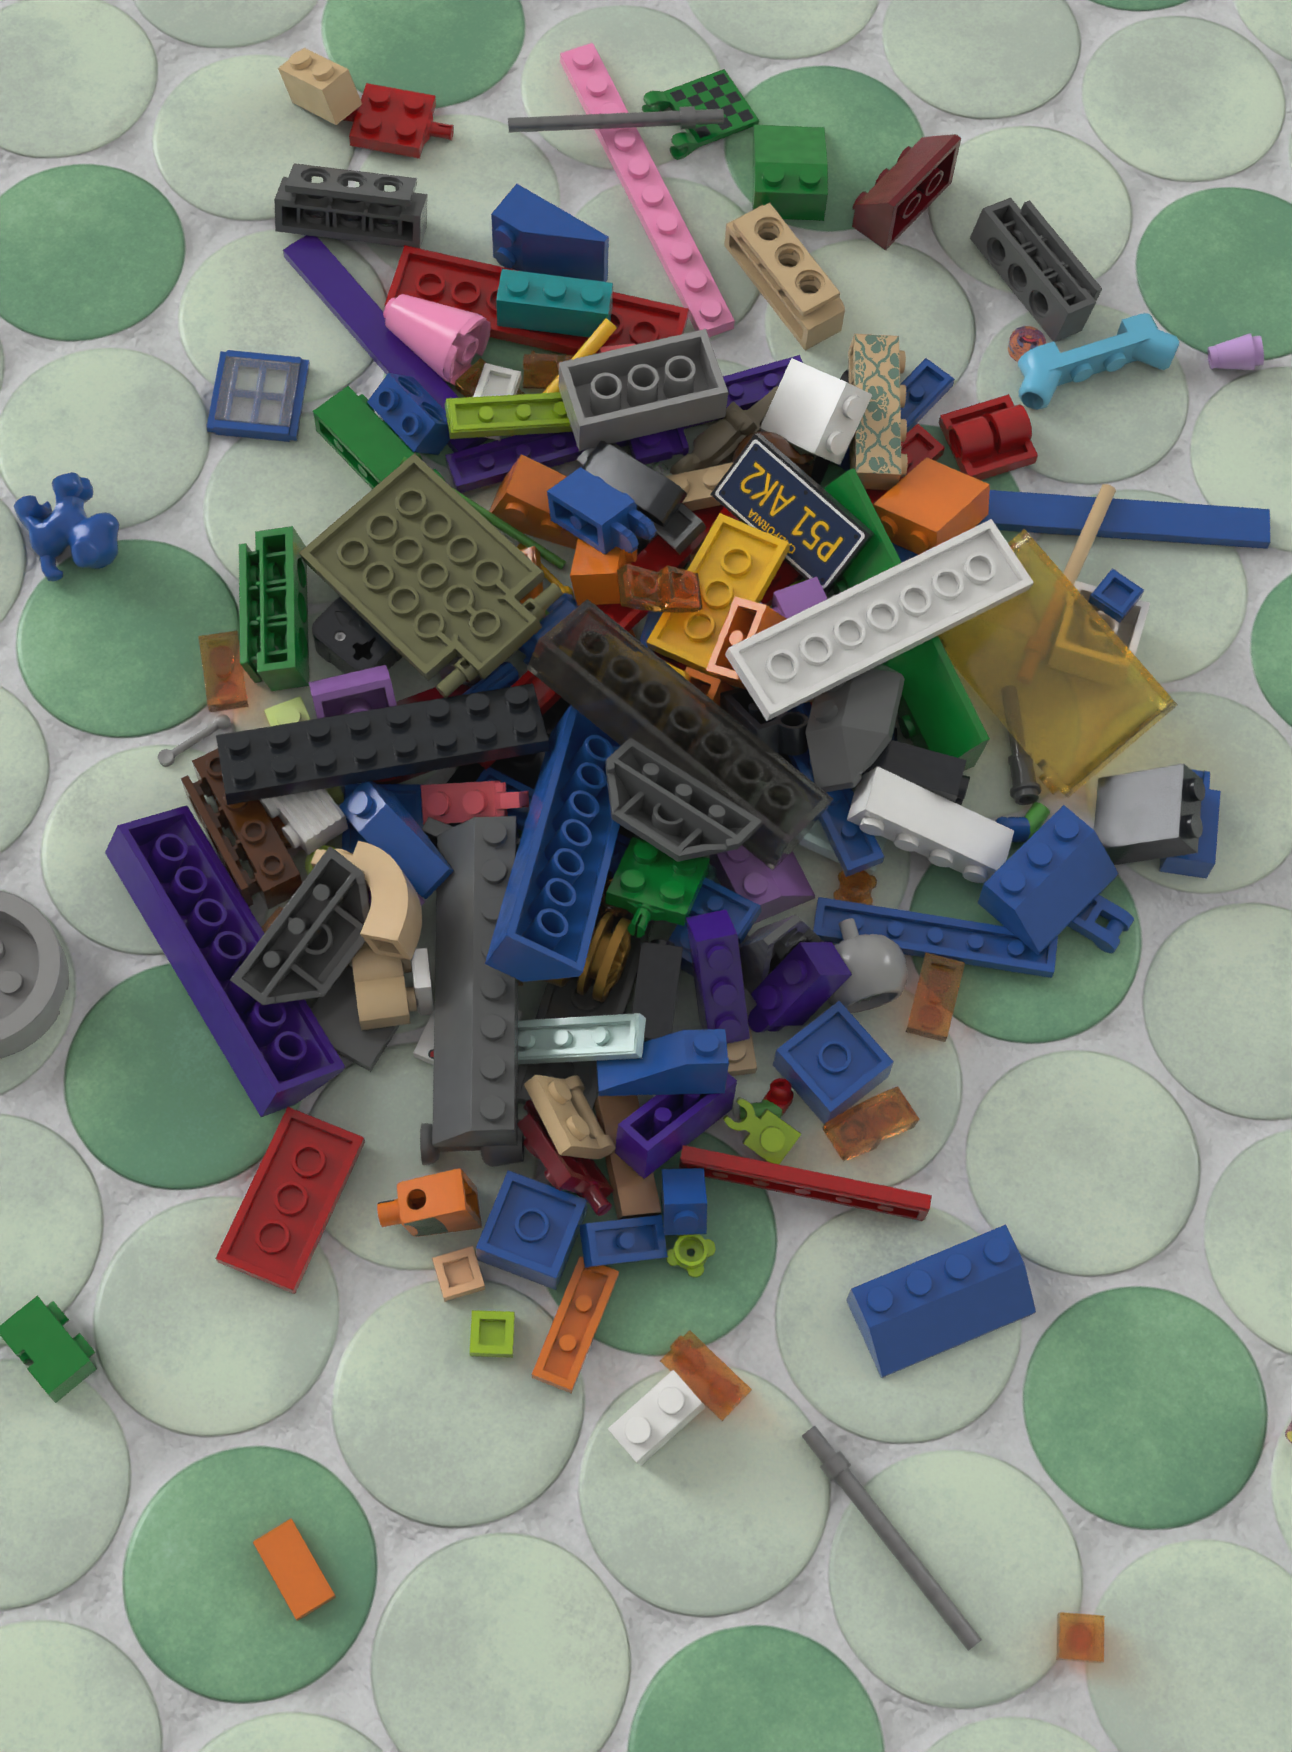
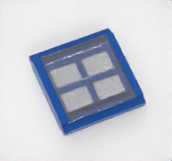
(258, 396)

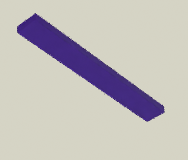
(366, 321)

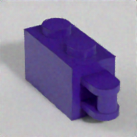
(797, 987)

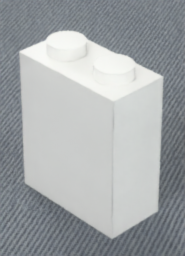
(816, 411)

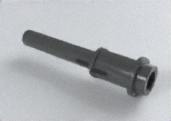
(1024, 788)

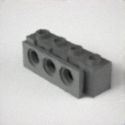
(335, 203)
(1017, 267)

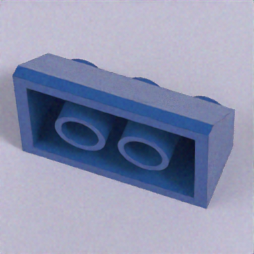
(1049, 880)

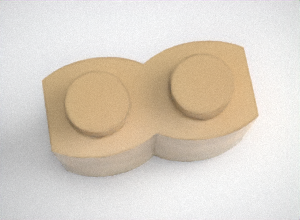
(381, 989)

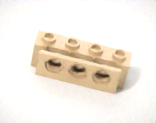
(786, 275)

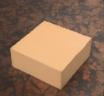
(458, 1273)

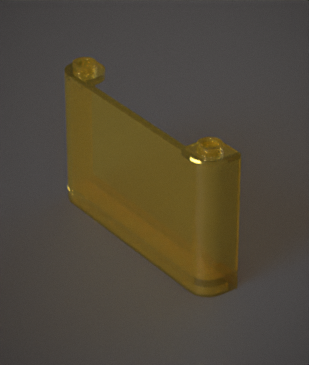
(1057, 675)

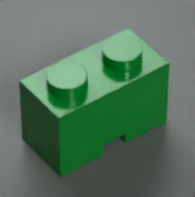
(39, 1335)

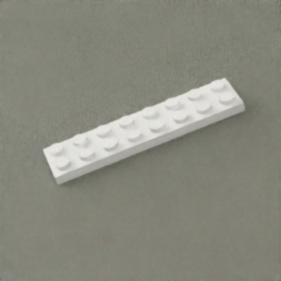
(878, 619)

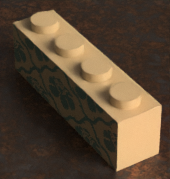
(876, 445)

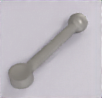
(167, 757)

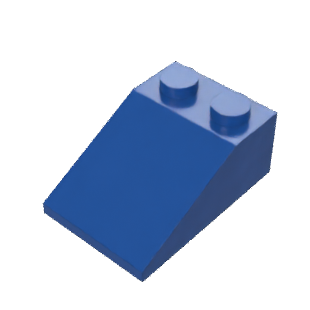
(545, 239)

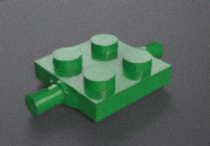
(655, 885)

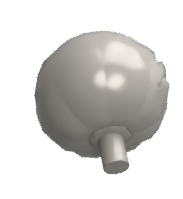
(875, 968)

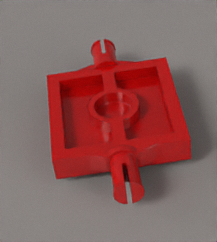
(395, 121)

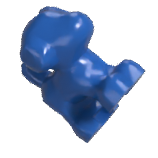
(50, 532)

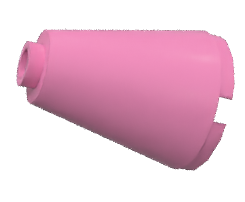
(438, 333)

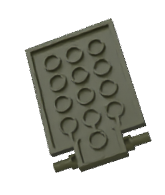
(432, 576)

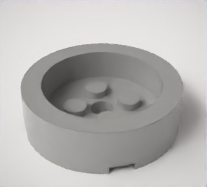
(31, 974)

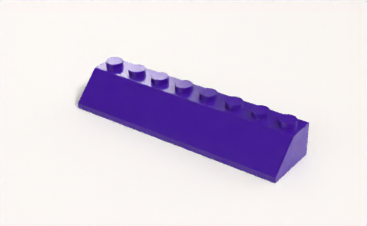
(206, 938)

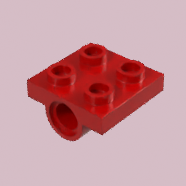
(989, 437)

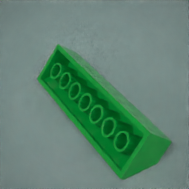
(933, 700)

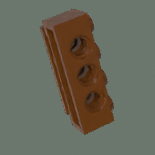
(254, 834)

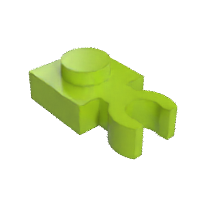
(767, 1135)

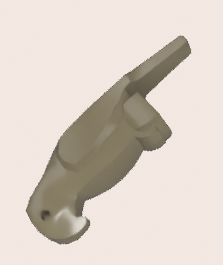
(720, 440)

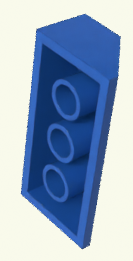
(942, 1301)

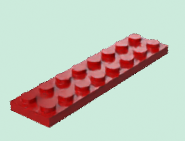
(475, 286)

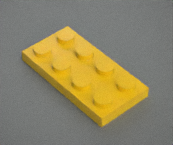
(730, 564)

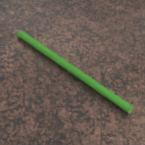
(512, 532)

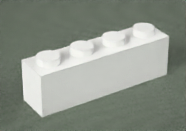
(929, 825)

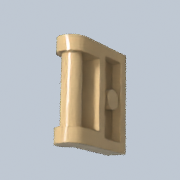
(569, 1117)

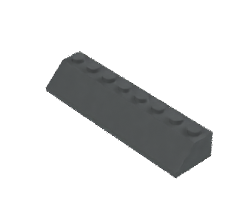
(474, 1002)

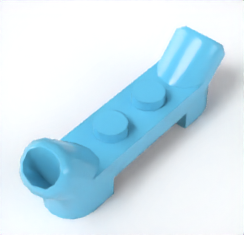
(1136, 340)

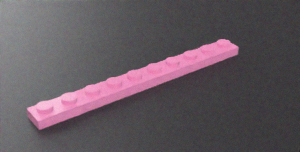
(648, 194)

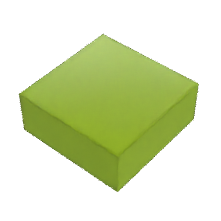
(492, 1333)

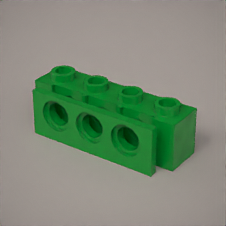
(274, 610)

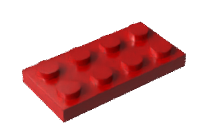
(290, 1200)

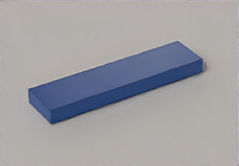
(923, 390)

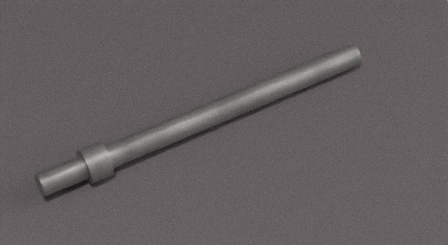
(685, 118)
(836, 1467)

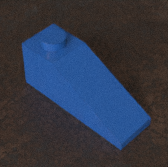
(389, 826)
(670, 1065)

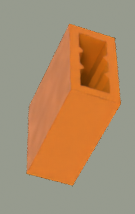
(932, 506)

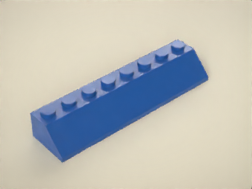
(559, 859)

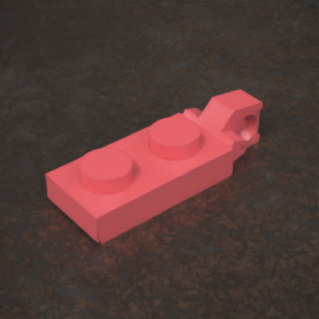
(468, 800)

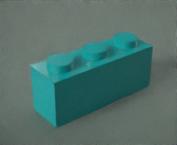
(552, 303)

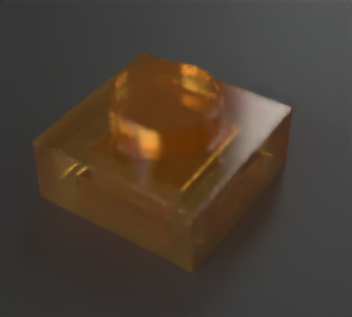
(1080, 1637)

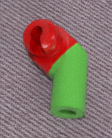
(776, 1100)

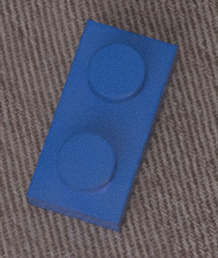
(623, 1241)

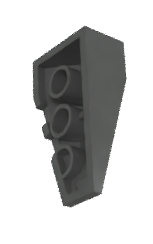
(769, 946)

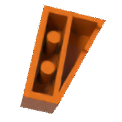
(524, 502)

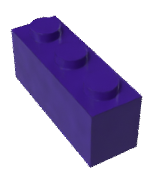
(718, 974)
(668, 1123)

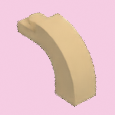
(395, 908)

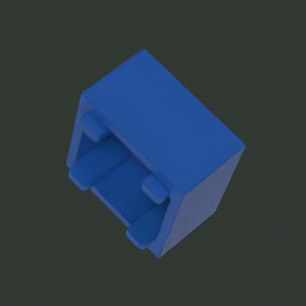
(832, 1062)
(531, 1230)

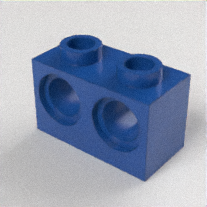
(411, 413)

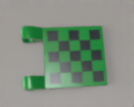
(704, 93)

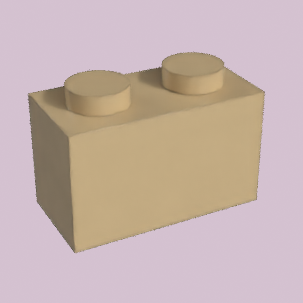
(320, 86)

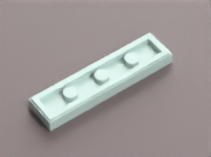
(581, 1038)

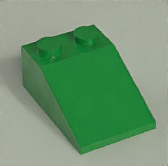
(790, 171)

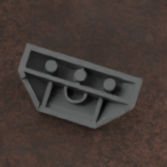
(852, 726)
(672, 806)
(311, 936)

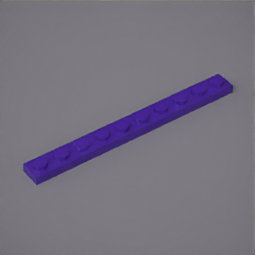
(493, 460)

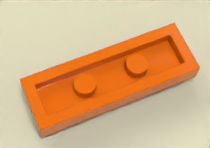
(575, 1326)

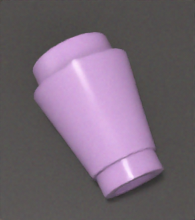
(1238, 353)

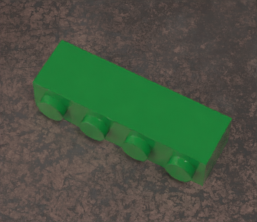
(361, 436)

